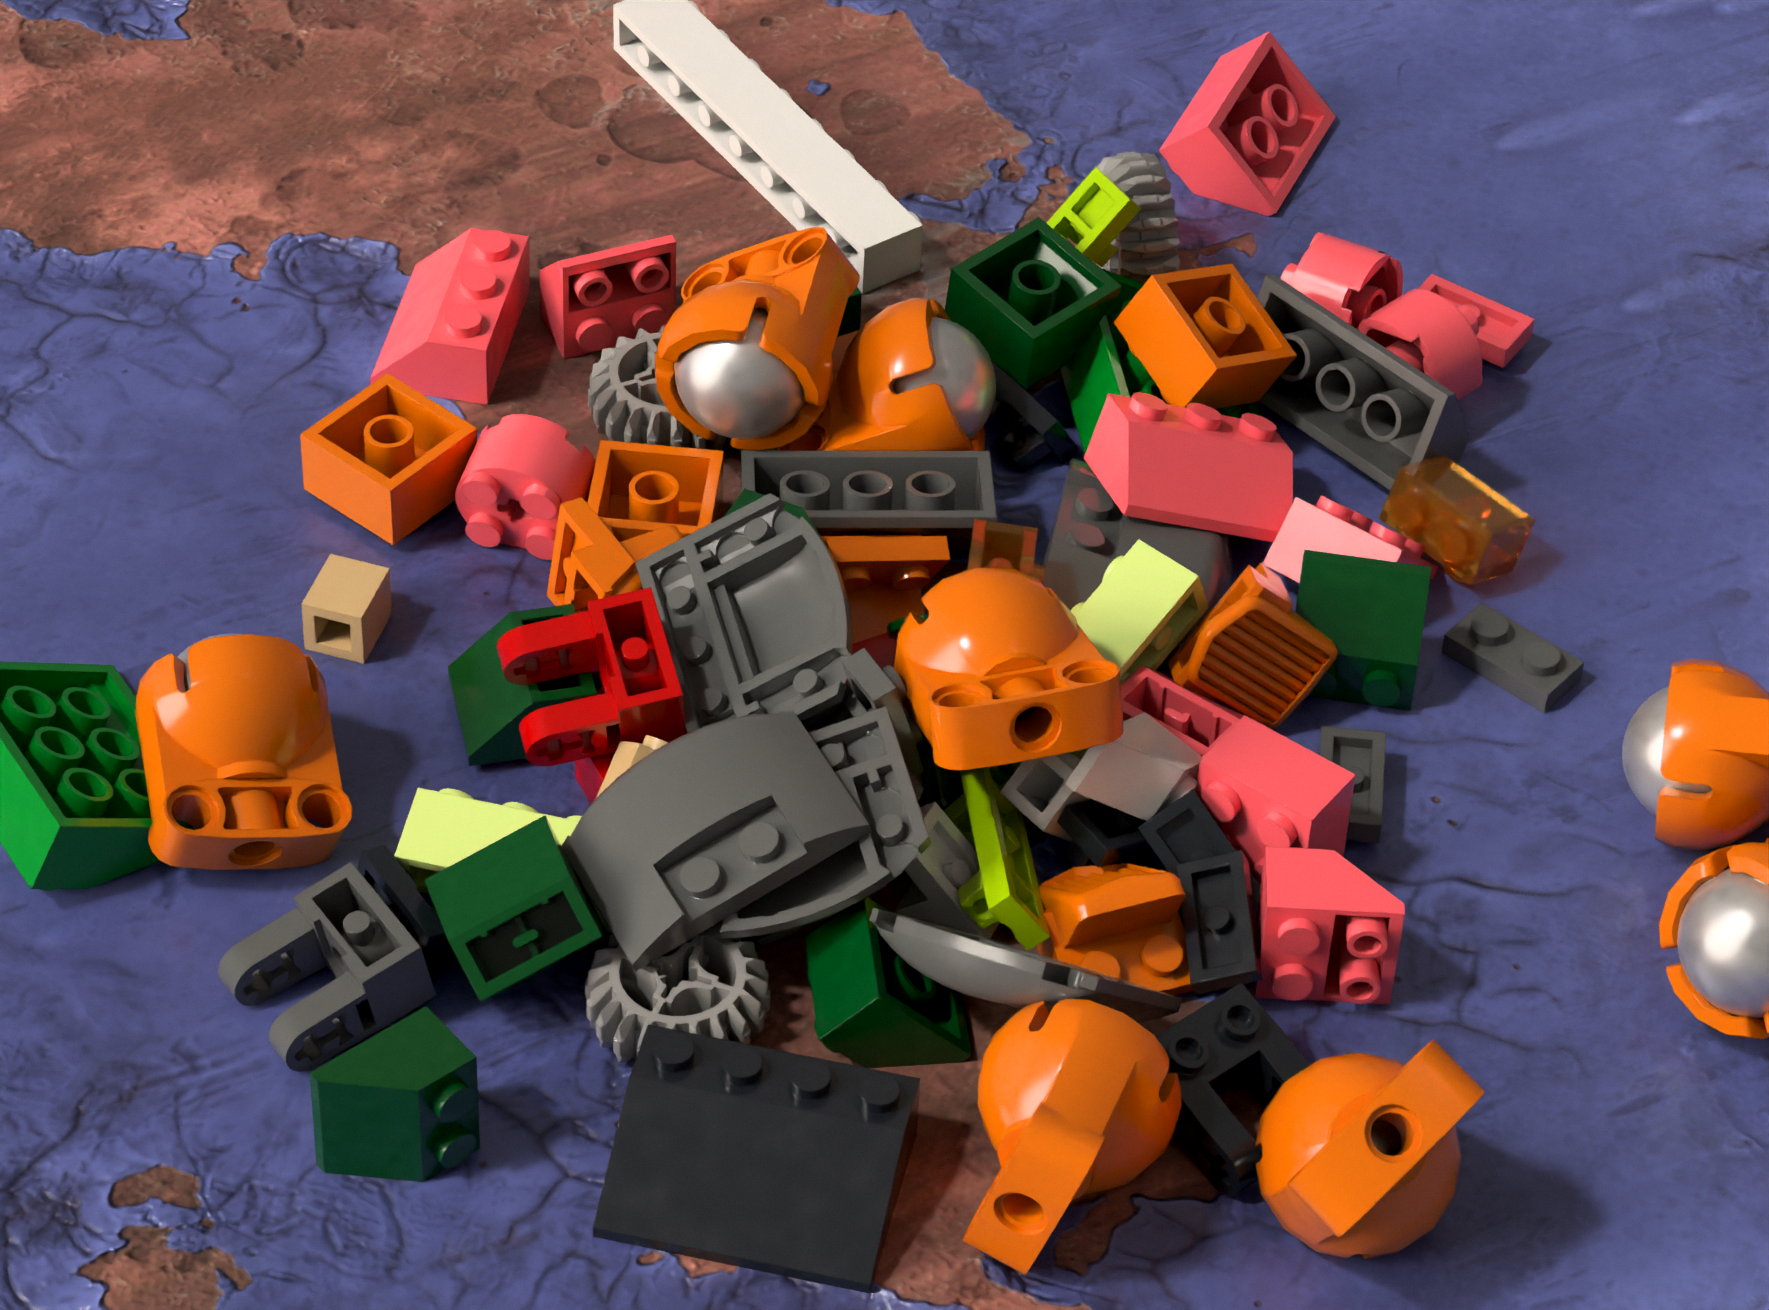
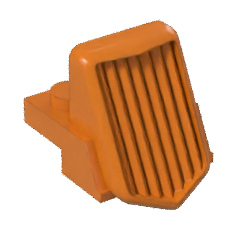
(591, 561)
(885, 576)
(1254, 651)
(1119, 924)

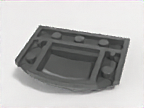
(1093, 532)
(752, 615)
(874, 773)
(709, 829)
(1009, 973)

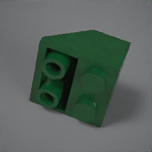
(493, 707)
(514, 909)

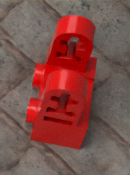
(628, 648)

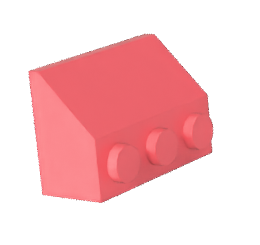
(1249, 129)
(459, 316)
(1193, 466)

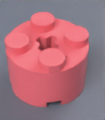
(1346, 277)
(1431, 337)
(519, 481)

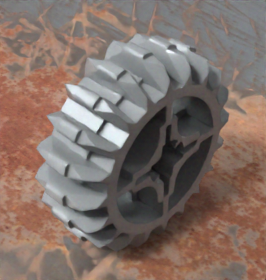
(1151, 237)
(627, 400)
(696, 988)

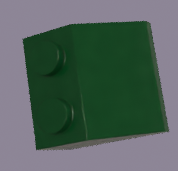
(1030, 300)
(1374, 619)
(875, 1002)
(397, 1103)

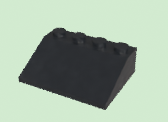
(758, 1158)

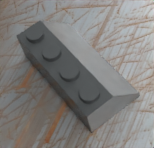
(1357, 391)
(880, 490)

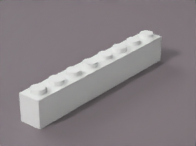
(768, 136)

